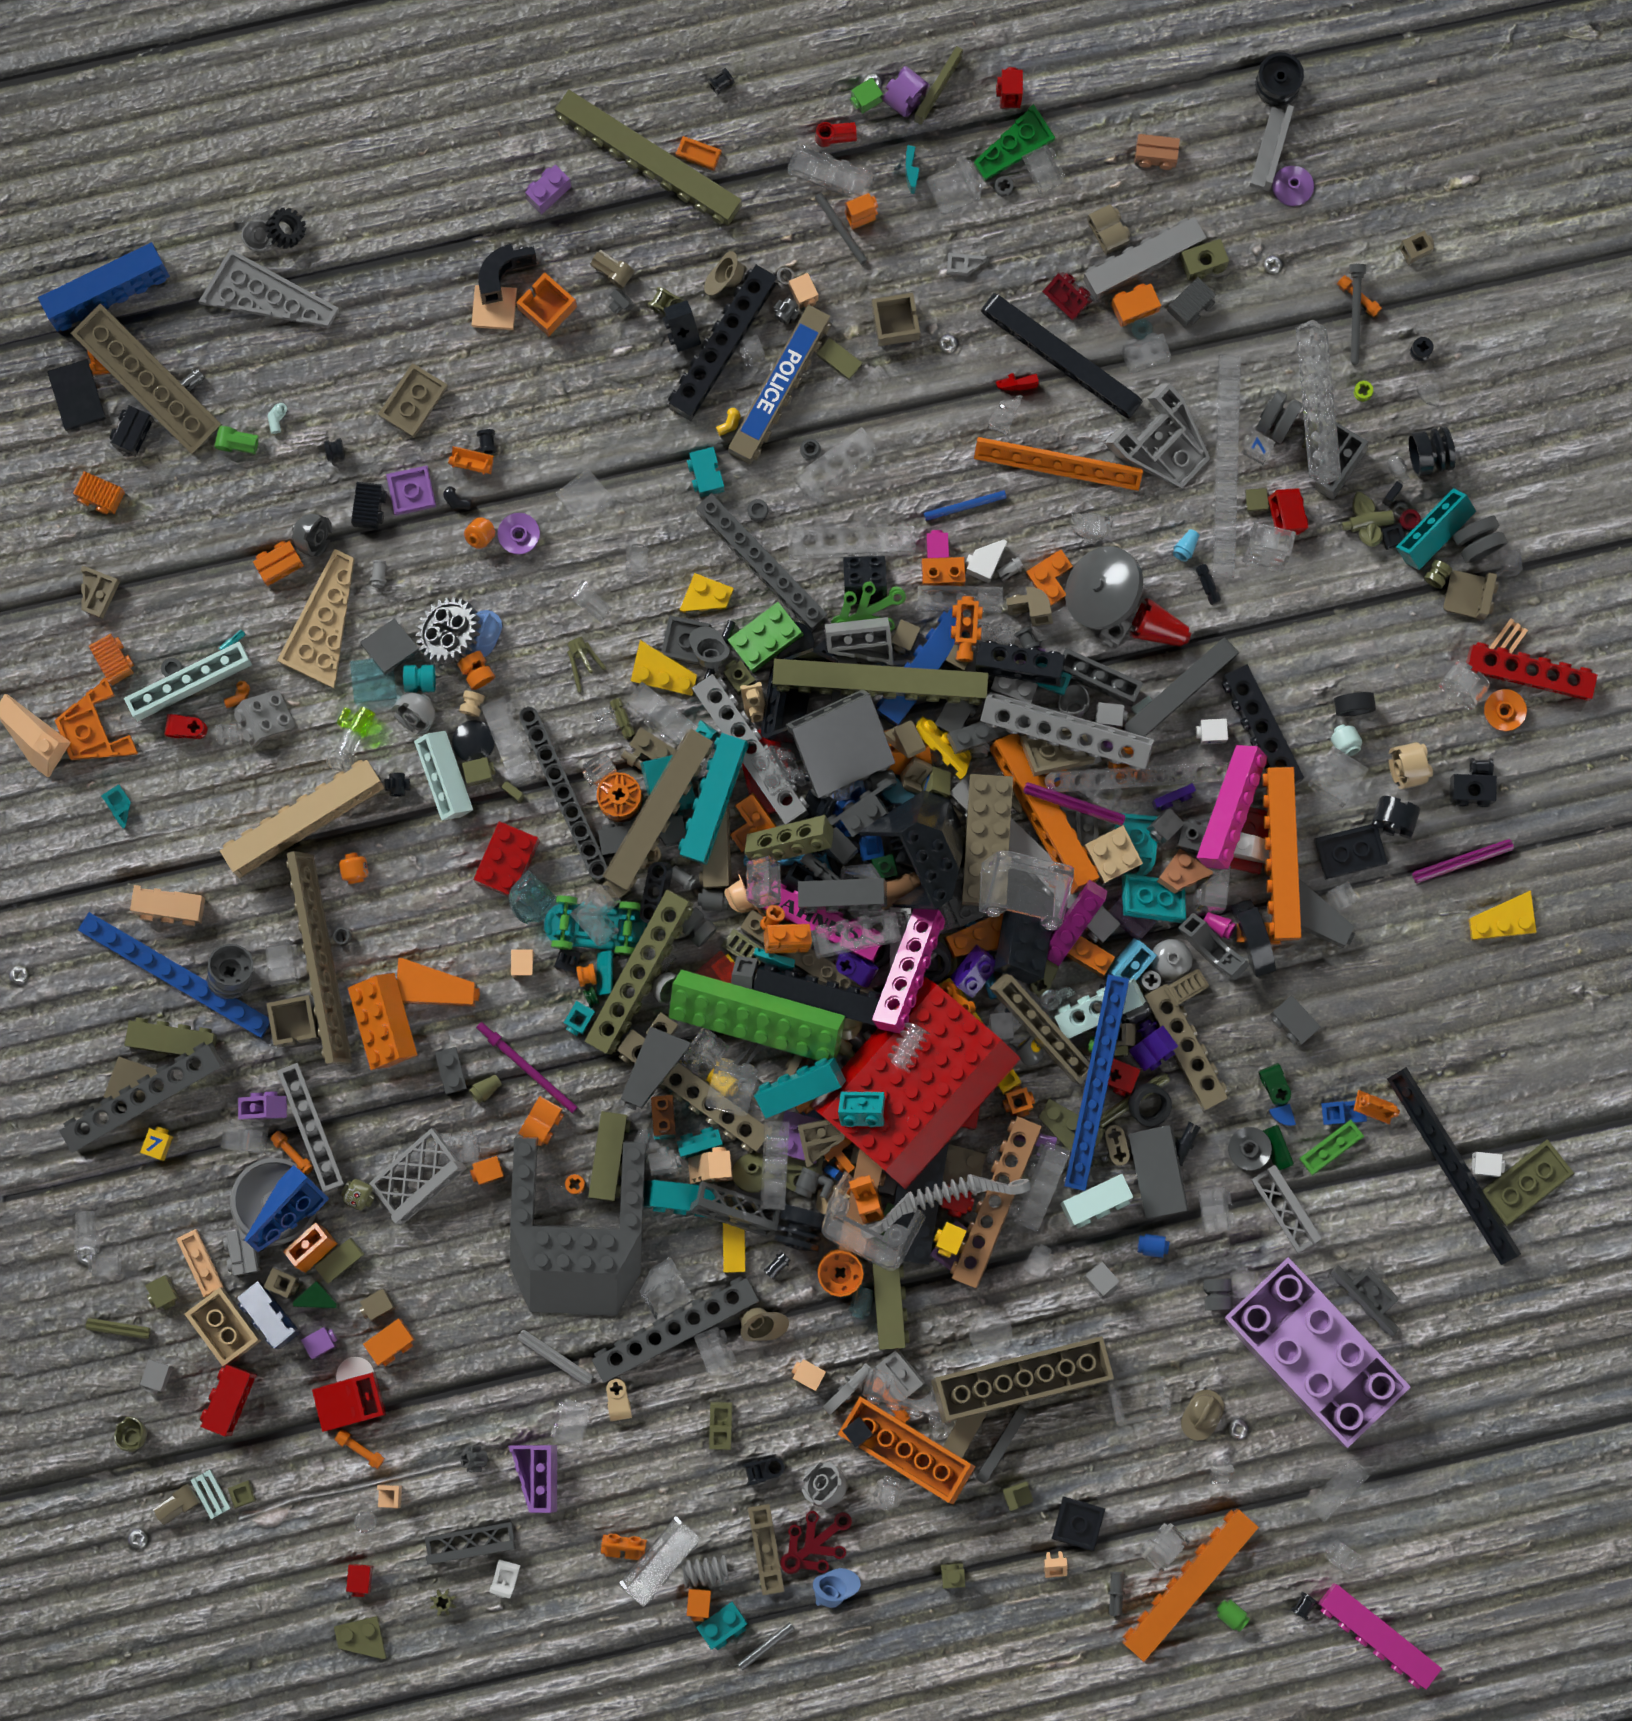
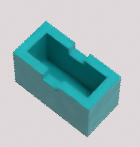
(706, 477)

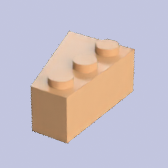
(711, 1166)

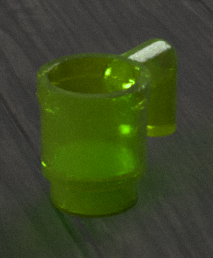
(360, 723)

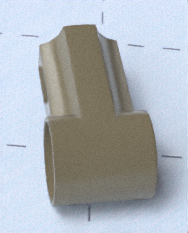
(617, 272)
(180, 1502)

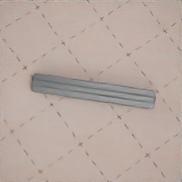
(555, 1357)

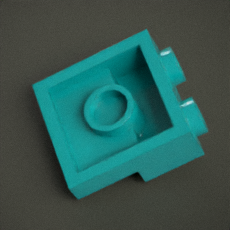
(695, 1145)

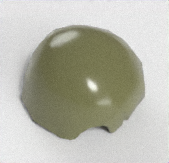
(130, 1434)

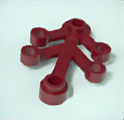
(812, 1545)

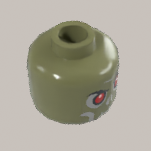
(358, 1194)

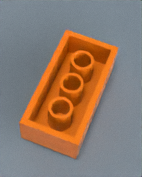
(382, 1021)

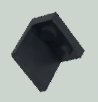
(865, 569)

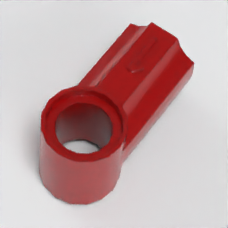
(838, 133)

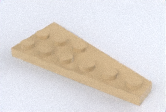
(318, 633)

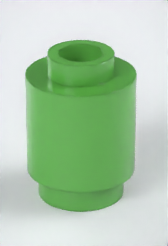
(1232, 1615)

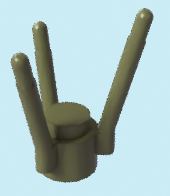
(579, 649)

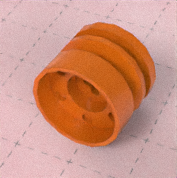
(624, 808)
(840, 1285)

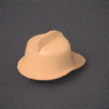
(737, 898)

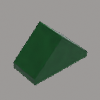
(316, 1297)

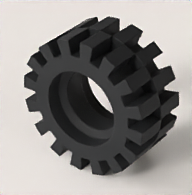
(292, 220)

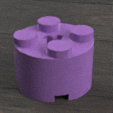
(905, 92)

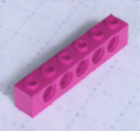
(906, 958)

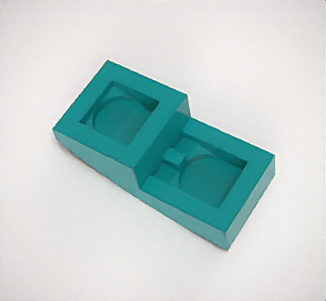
(911, 172)

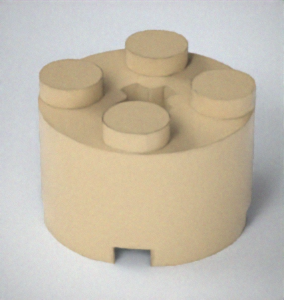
(1410, 765)

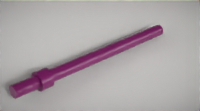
(496, 1040)

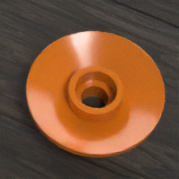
(1514, 705)

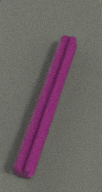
(1074, 804)
(1463, 861)

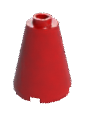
(1158, 625)

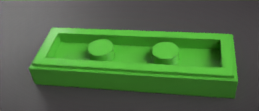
(1331, 1147)

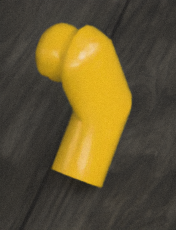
(731, 422)

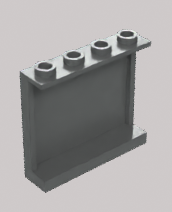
(841, 743)

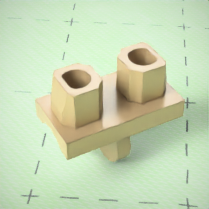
(753, 701)

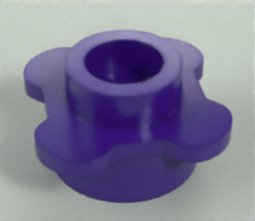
(1147, 1027)

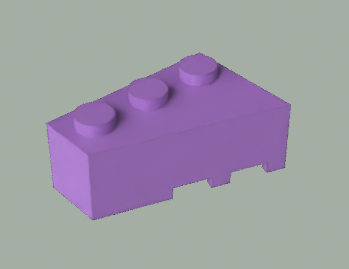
(538, 1475)

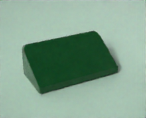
(1280, 1154)

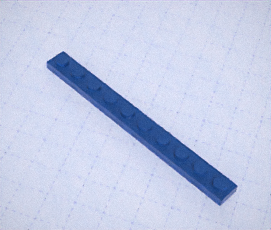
(173, 974)
(1097, 1082)

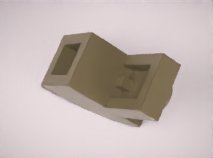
(1034, 602)

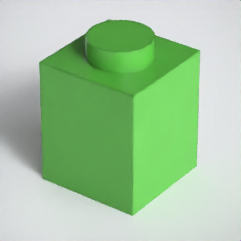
(866, 96)

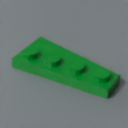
(1021, 138)

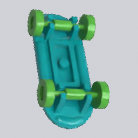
(566, 932)

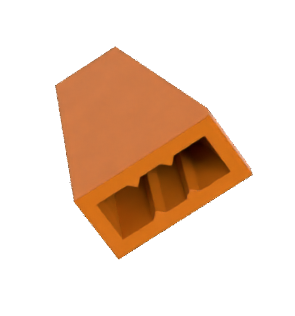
(430, 986)

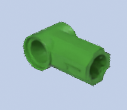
(230, 439)

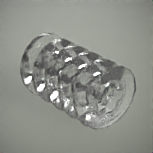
(907, 1046)

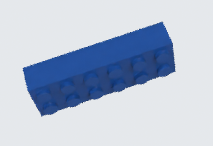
(104, 285)

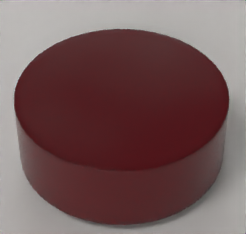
(1409, 519)

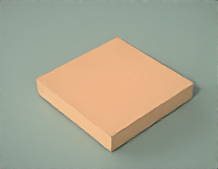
(497, 314)

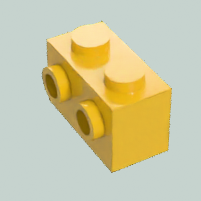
(949, 1239)

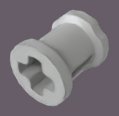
(1155, 977)

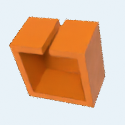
(549, 305)

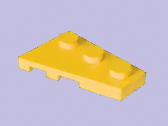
(1506, 919)

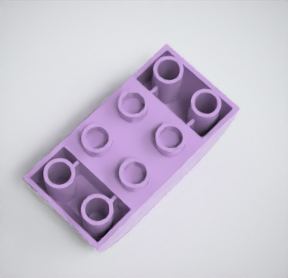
(1316, 1353)

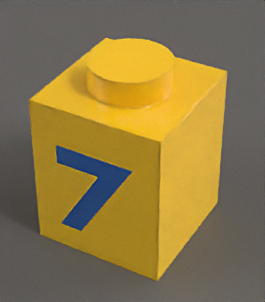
(157, 1143)

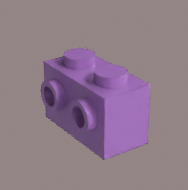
(547, 189)
(262, 1106)

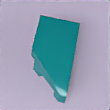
(707, 731)
(118, 804)
(770, 958)

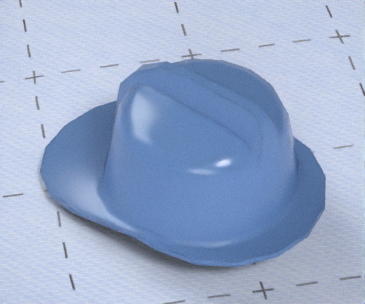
(489, 632)
(835, 1587)

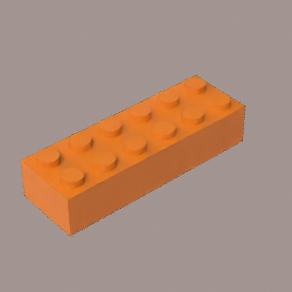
(911, 1452)

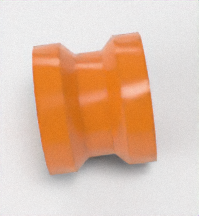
(586, 975)

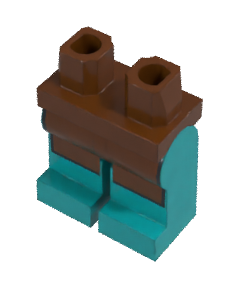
(663, 1117)

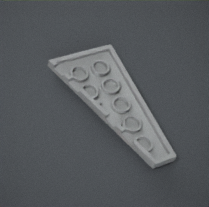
(256, 290)

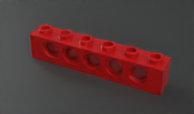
(1583, 690)

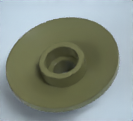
(744, 1178)

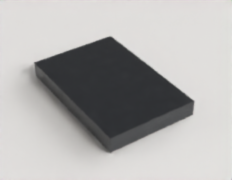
(76, 395)
(1350, 851)

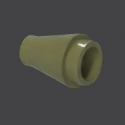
(484, 1089)

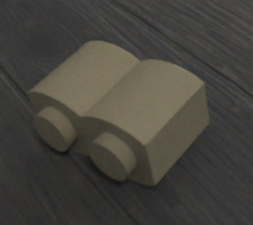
(1108, 229)

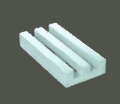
(209, 1473)

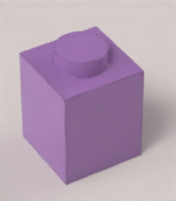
(320, 1342)

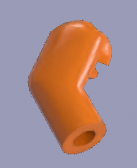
(241, 693)

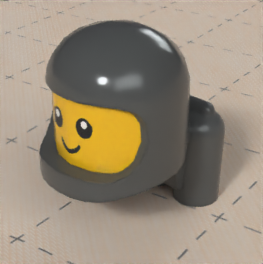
(1028, 1051)

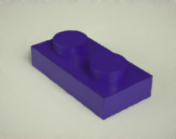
(1182, 794)

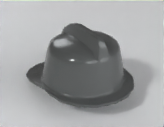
(709, 647)

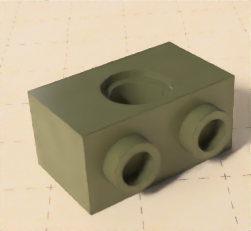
(1213, 251)

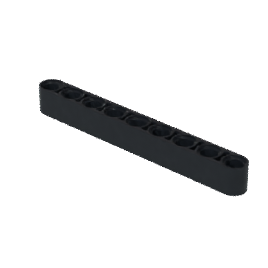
(1061, 356)

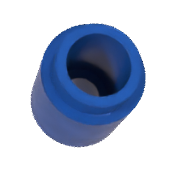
(1153, 1245)

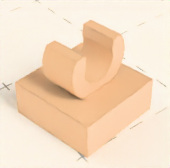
(1055, 1567)

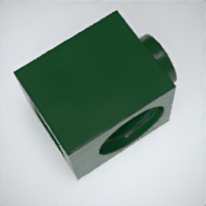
(885, 866)

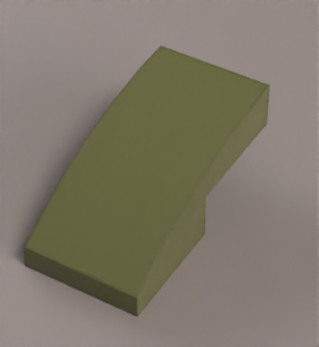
(339, 1260)
(720, 1425)

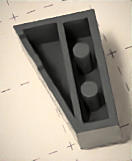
(1351, 451)

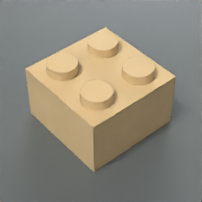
(1113, 854)

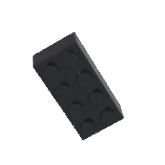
(1022, 947)

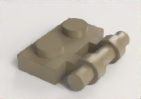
(647, 745)

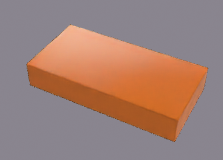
(698, 153)

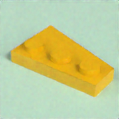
(661, 671)
(938, 741)

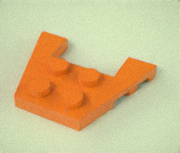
(85, 730)

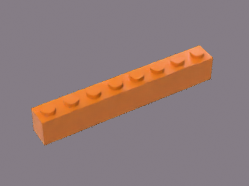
(1045, 816)
(1282, 854)
(1190, 1584)

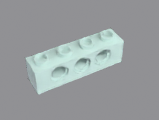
(1071, 1026)

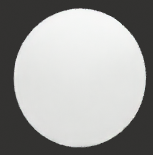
(352, 1368)

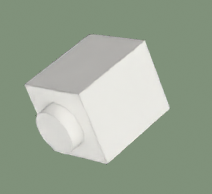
(1212, 731)
(1487, 1164)

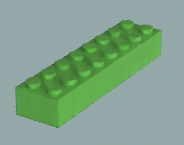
(756, 1016)

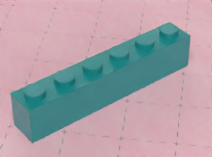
(713, 799)

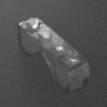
(882, 1388)

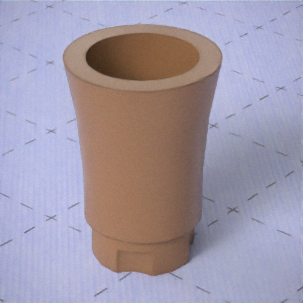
(900, 886)

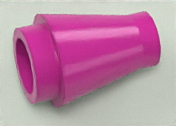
(1222, 926)

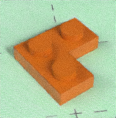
(1045, 573)
(755, 817)

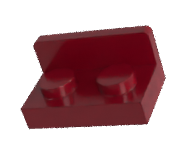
(1068, 294)

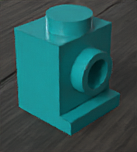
(579, 1010)

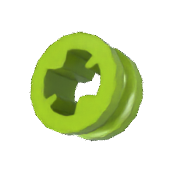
(1360, 397)

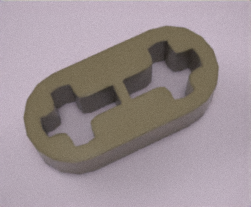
(1122, 1144)

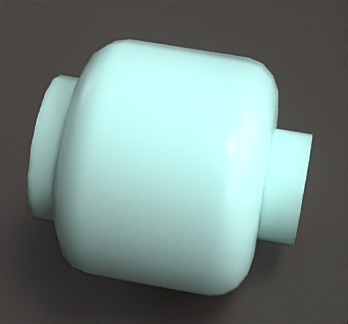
(1346, 739)

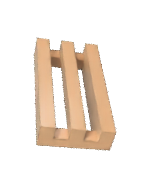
(1517, 627)

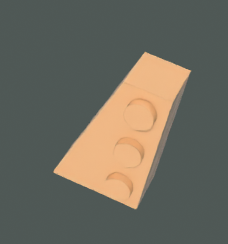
(167, 906)

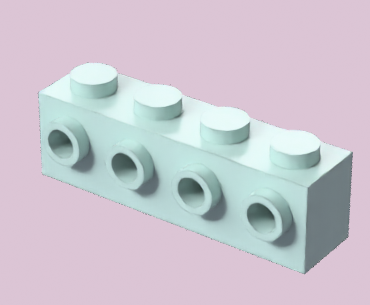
(446, 780)

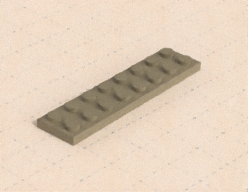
(146, 378)

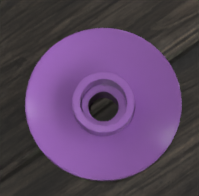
(1290, 194)
(518, 523)

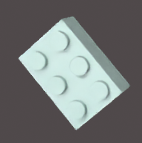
(1097, 1201)

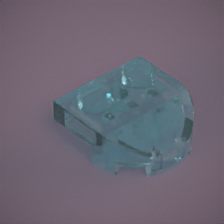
(530, 898)

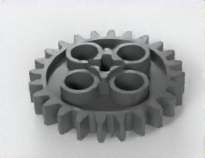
(452, 615)

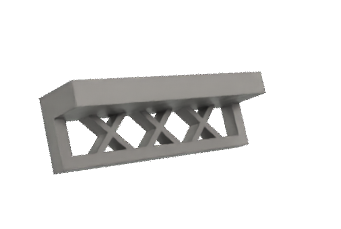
(1271, 148)
(1293, 1204)

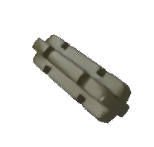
(622, 718)

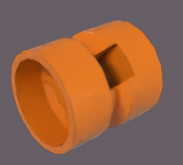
(479, 677)

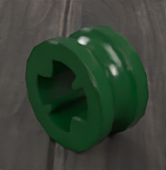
(591, 997)

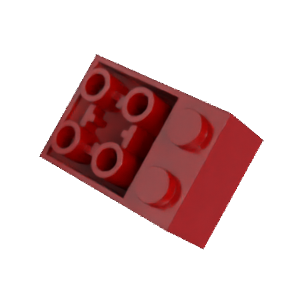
(349, 1401)

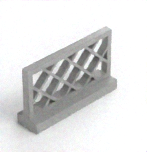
(423, 1193)

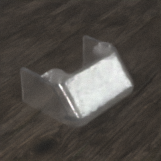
(881, 1250)

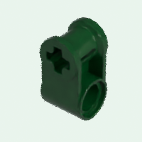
(1274, 1081)

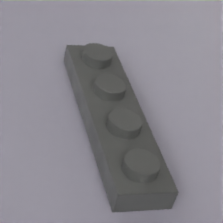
(977, 735)

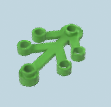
(864, 612)

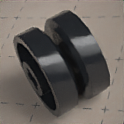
(1279, 79)

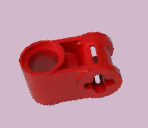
(181, 727)

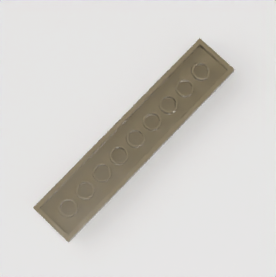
(319, 958)

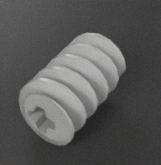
(705, 1571)

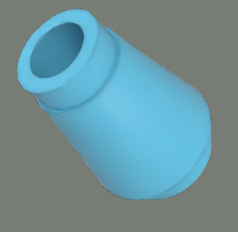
(1185, 547)

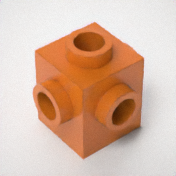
(1022, 1094)

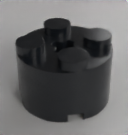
(1395, 817)

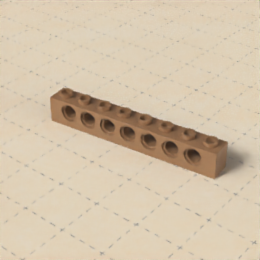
(973, 1276)

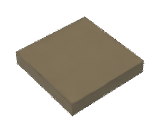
(126, 1074)

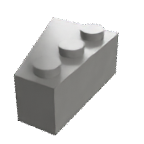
(861, 639)

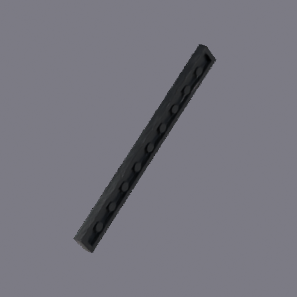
(1454, 1166)

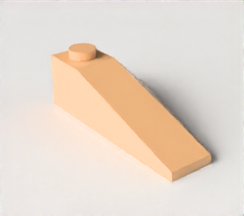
(34, 737)

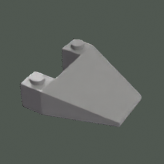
(1169, 445)

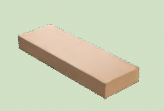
(200, 1262)

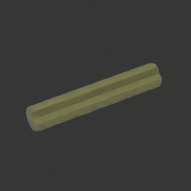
(118, 1328)

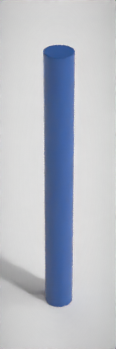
(965, 505)

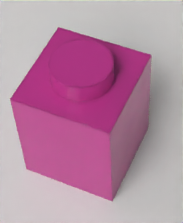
(937, 544)

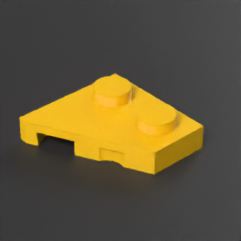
(706, 595)

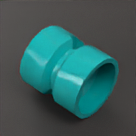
(419, 678)

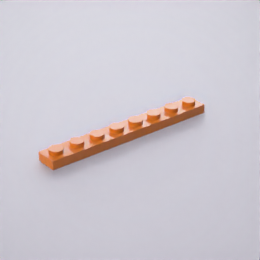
(1058, 463)

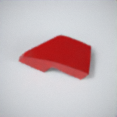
(1020, 384)

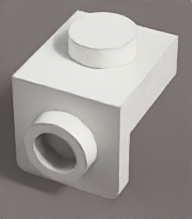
(504, 1579)

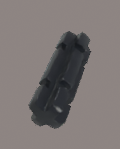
(1208, 584)

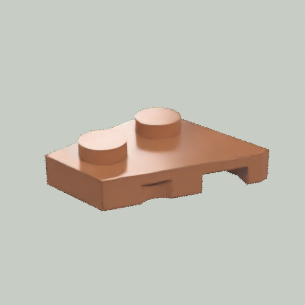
(1183, 872)

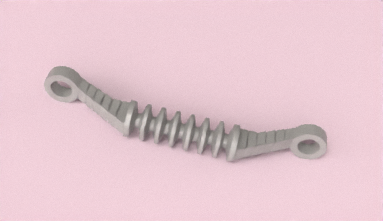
(974, 1184)

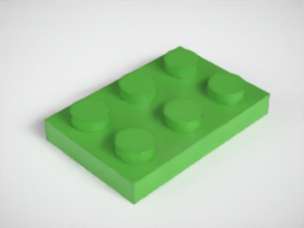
(765, 637)

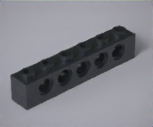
(1244, 678)

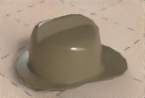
(725, 274)
(763, 1325)
(1202, 1415)

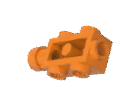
(966, 624)

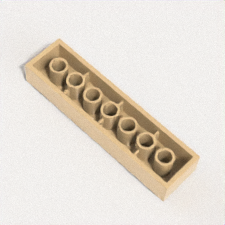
(302, 818)

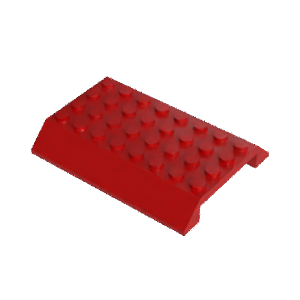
(940, 1093)

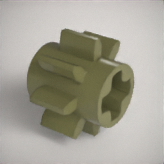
(437, 1599)

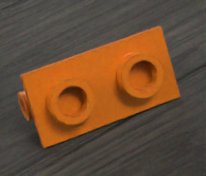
(471, 460)
(1375, 1107)
(613, 1545)

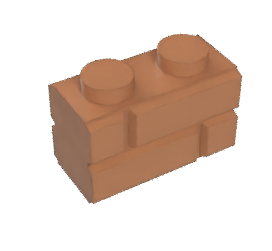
(1156, 151)

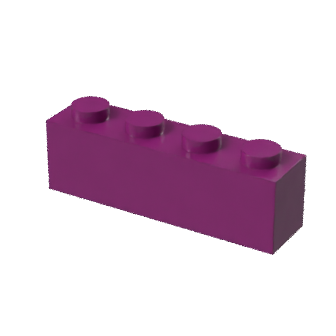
(1076, 921)

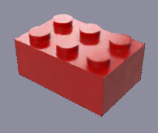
(506, 858)
(227, 1400)

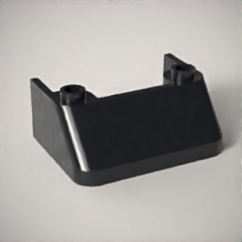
(787, 706)

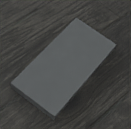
(1158, 1172)

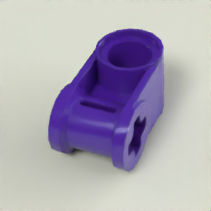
(858, 970)

